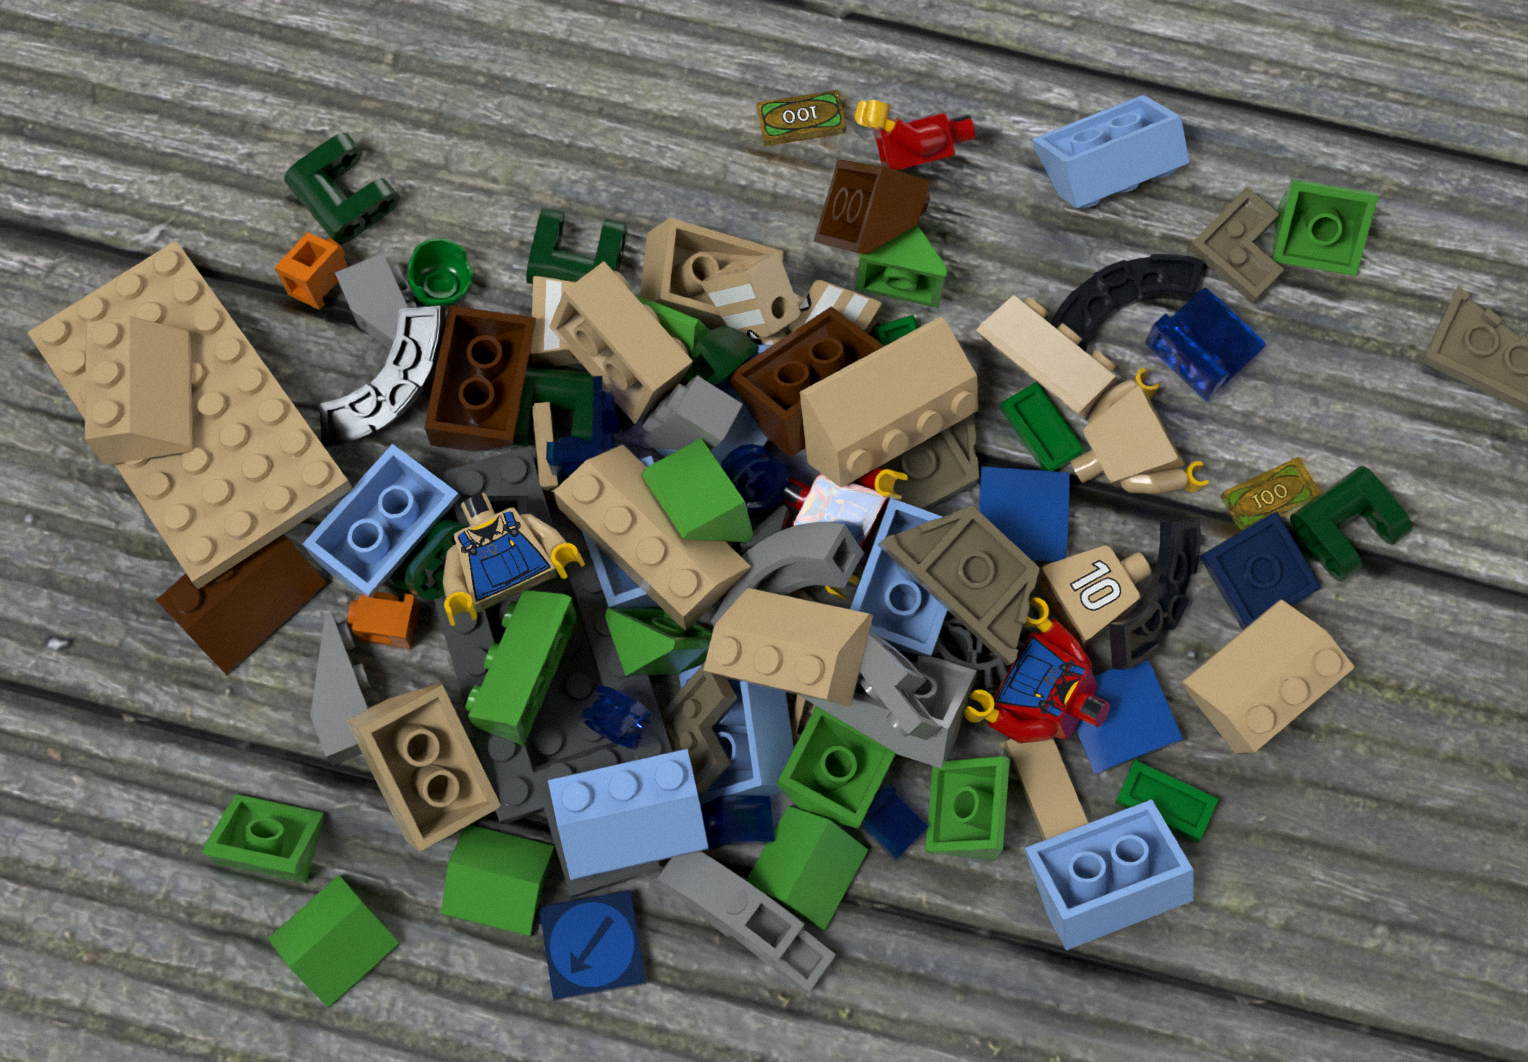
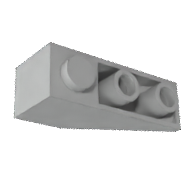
(375, 297)
(688, 415)
(338, 692)

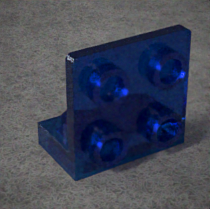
(1204, 343)
(571, 451)

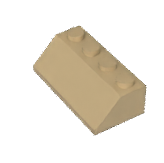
(887, 403)
(631, 527)

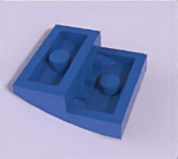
(1028, 508)
(1136, 722)

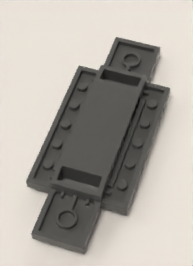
(558, 740)

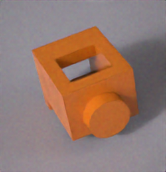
(311, 268)
(384, 619)

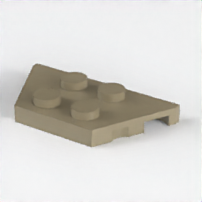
(938, 466)
(972, 574)

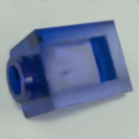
(738, 821)
(892, 823)

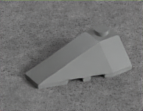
(942, 695)

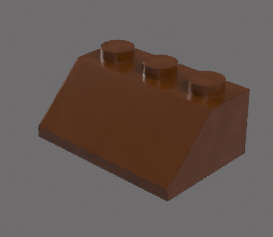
(870, 206)
(775, 377)
(479, 379)
(244, 603)

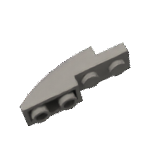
(893, 679)
(748, 916)

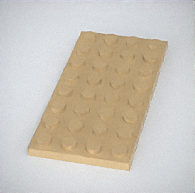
(253, 453)

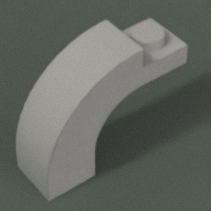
(796, 559)

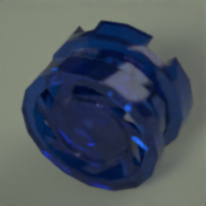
(756, 477)
(617, 717)

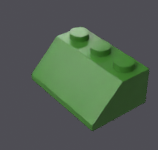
(522, 665)

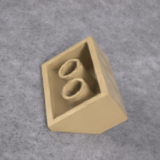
(620, 340)
(1049, 354)
(137, 389)
(790, 645)
(1266, 677)
(424, 765)

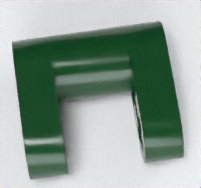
(339, 216)
(550, 262)
(564, 391)
(1353, 495)
(432, 550)

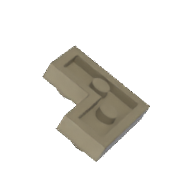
(1230, 247)
(690, 722)

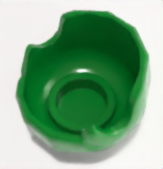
(439, 273)

